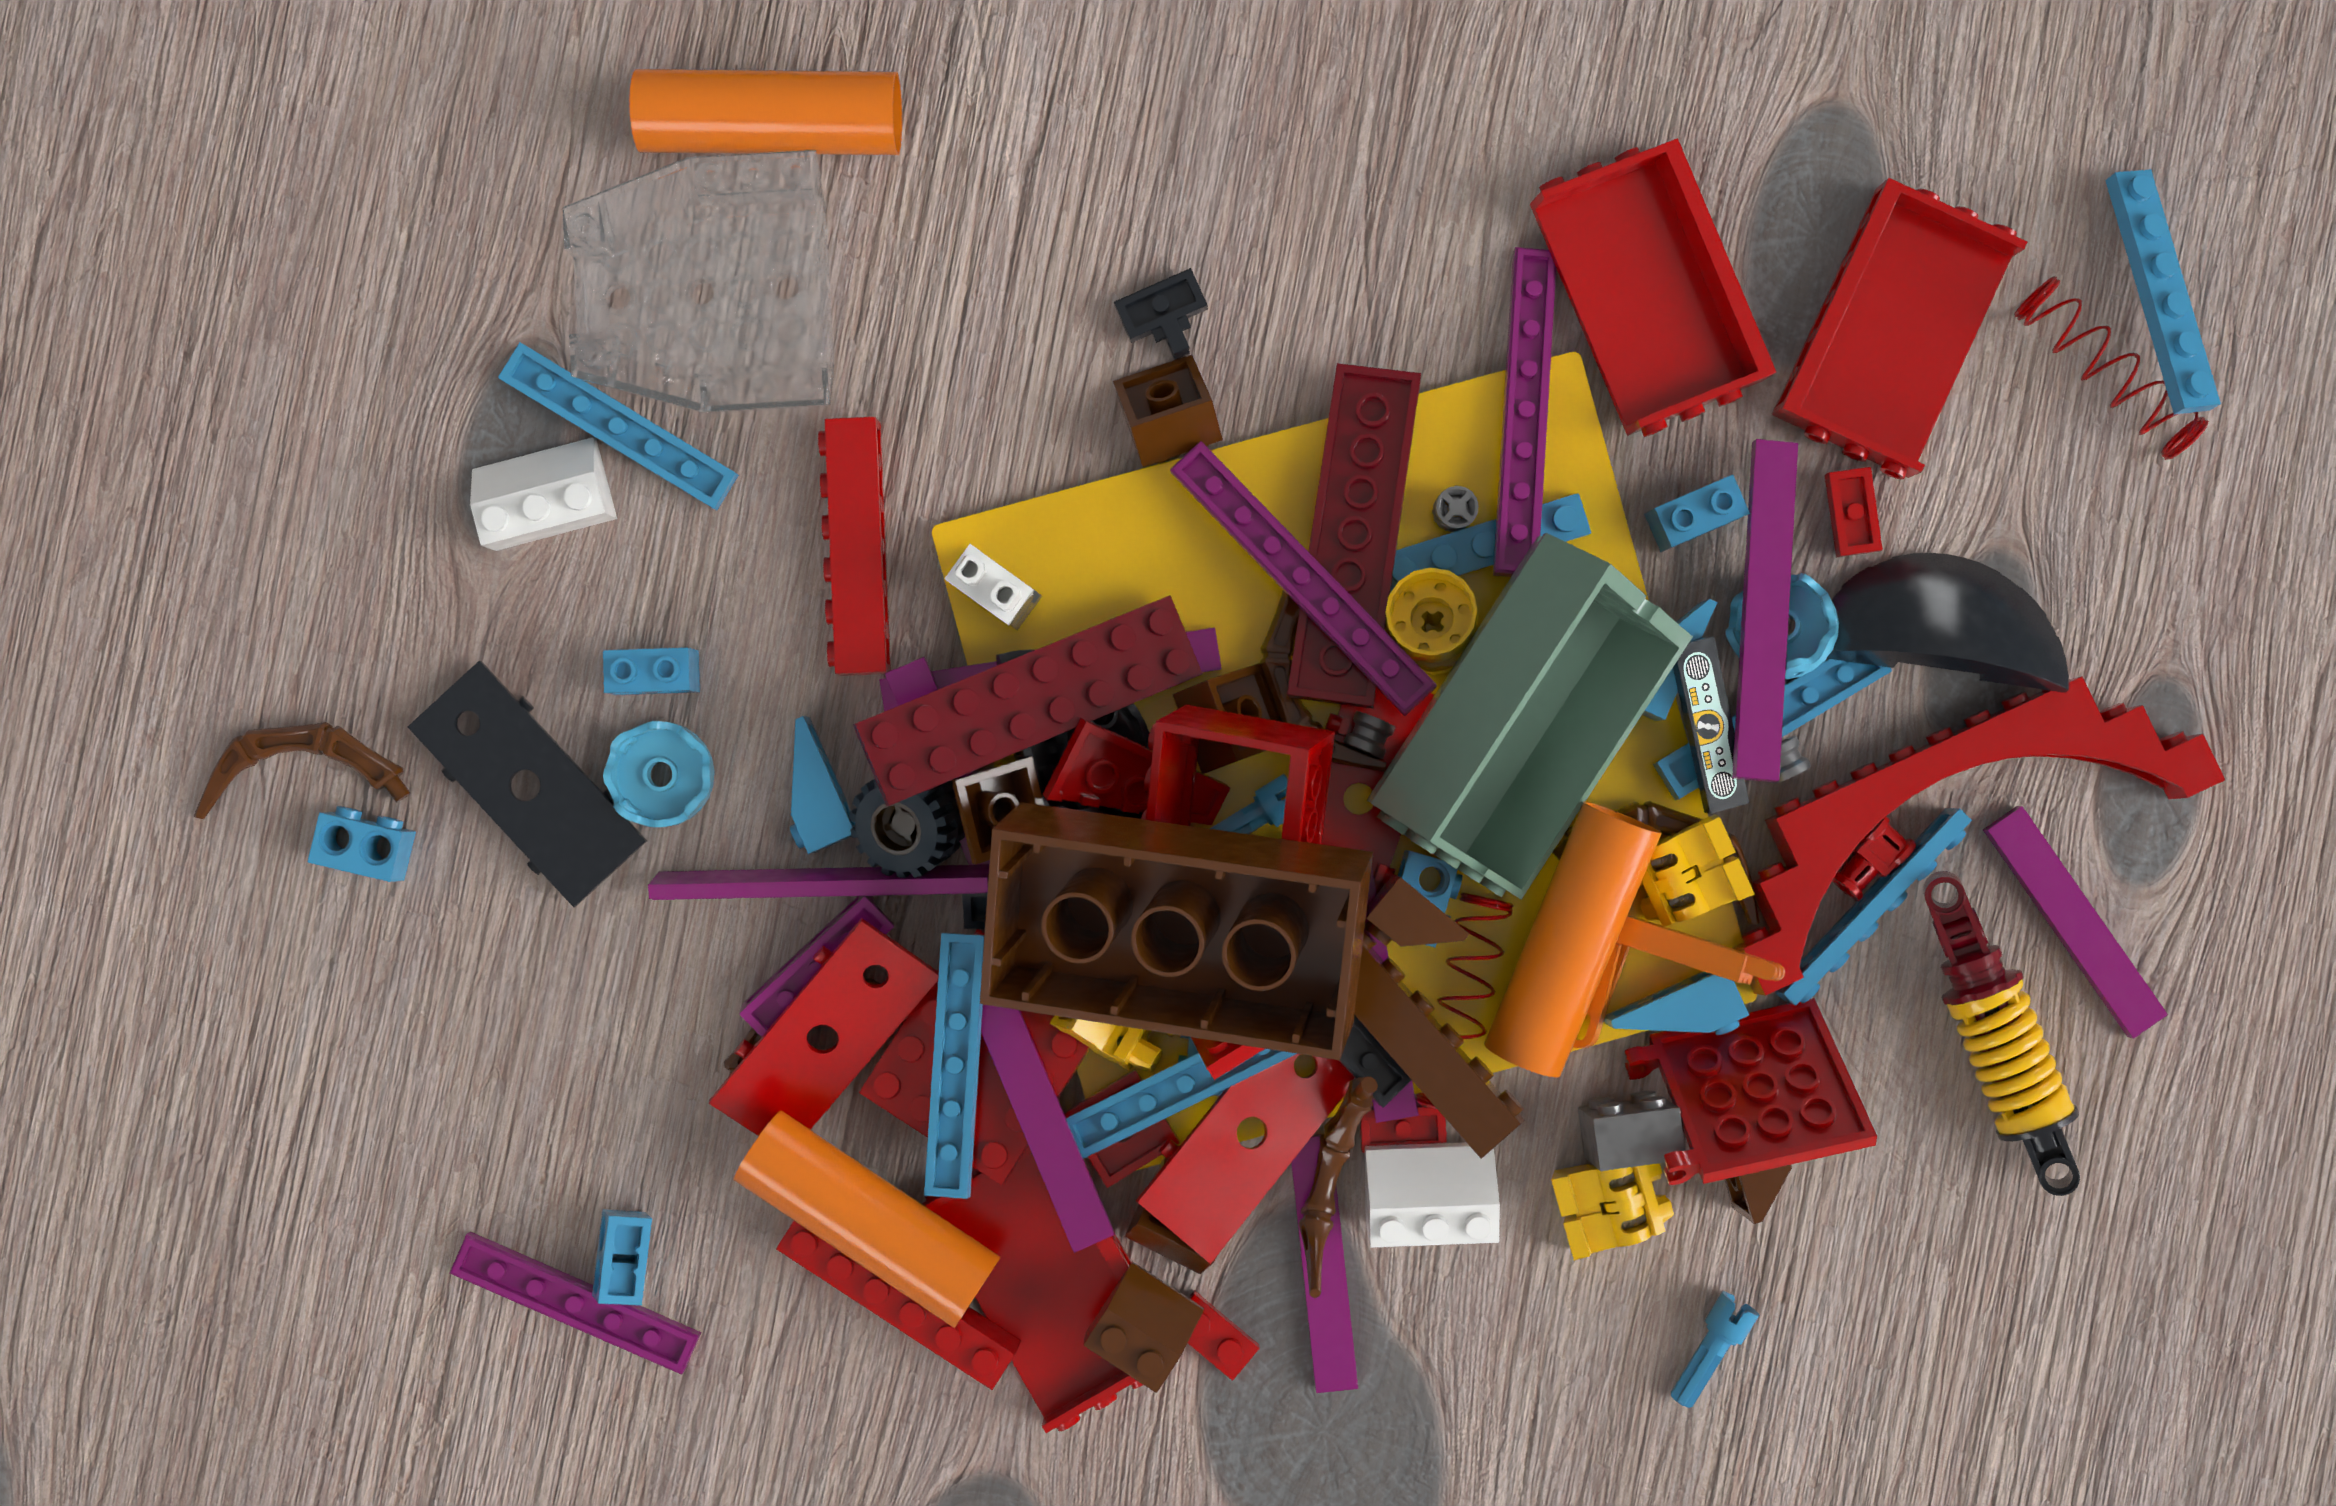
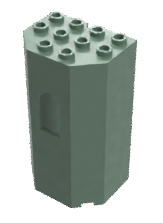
(1529, 716)

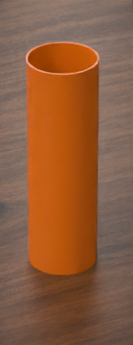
(766, 111)
(1571, 939)
(866, 1218)

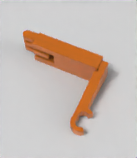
(1678, 948)

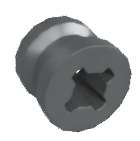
(1461, 503)
(1369, 734)
(1791, 760)

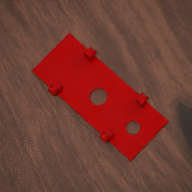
(1366, 830)
(800, 1080)
(1216, 1181)

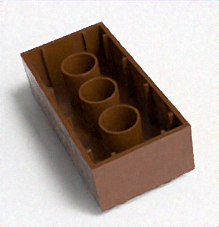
(1175, 929)

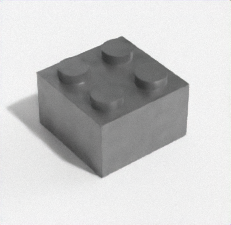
(1630, 1130)

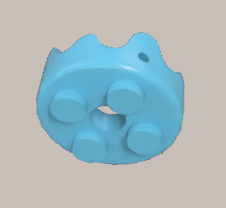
(1814, 626)
(630, 767)

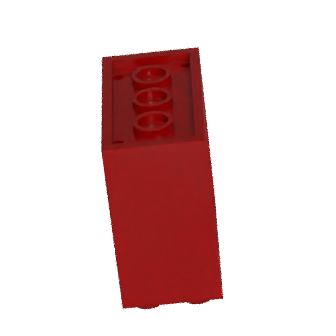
(1174, 763)

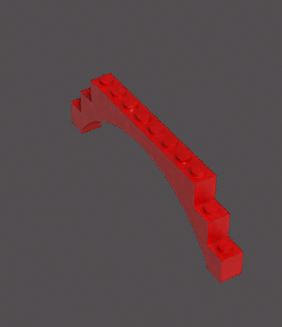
(1826, 829)

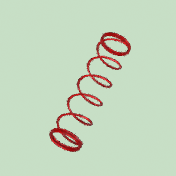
(2190, 432)
(1486, 902)

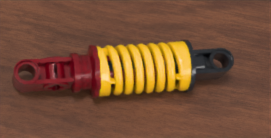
(2003, 1038)

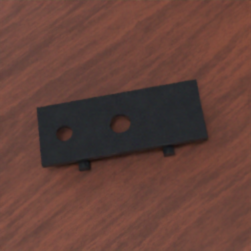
(570, 824)

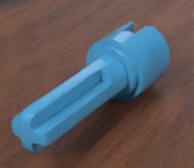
(1265, 809)
(1723, 1332)

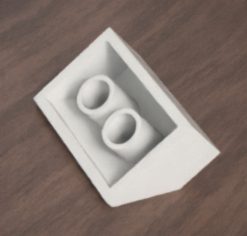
(540, 495)
(1430, 1195)

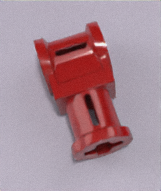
(1873, 856)

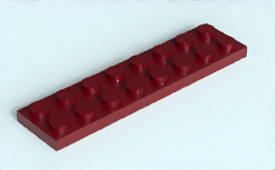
(1357, 519)
(1027, 700)

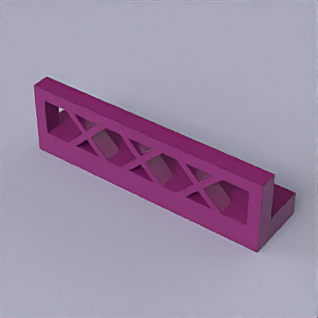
(783, 986)

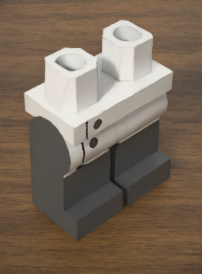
(993, 587)

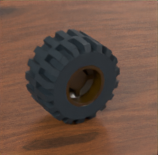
(909, 834)

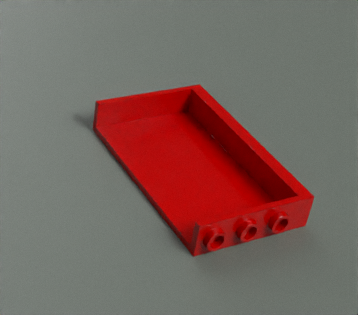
(1652, 287)
(1896, 327)
(1042, 1290)

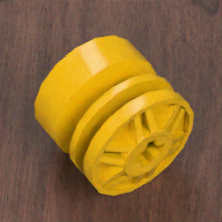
(1432, 598)

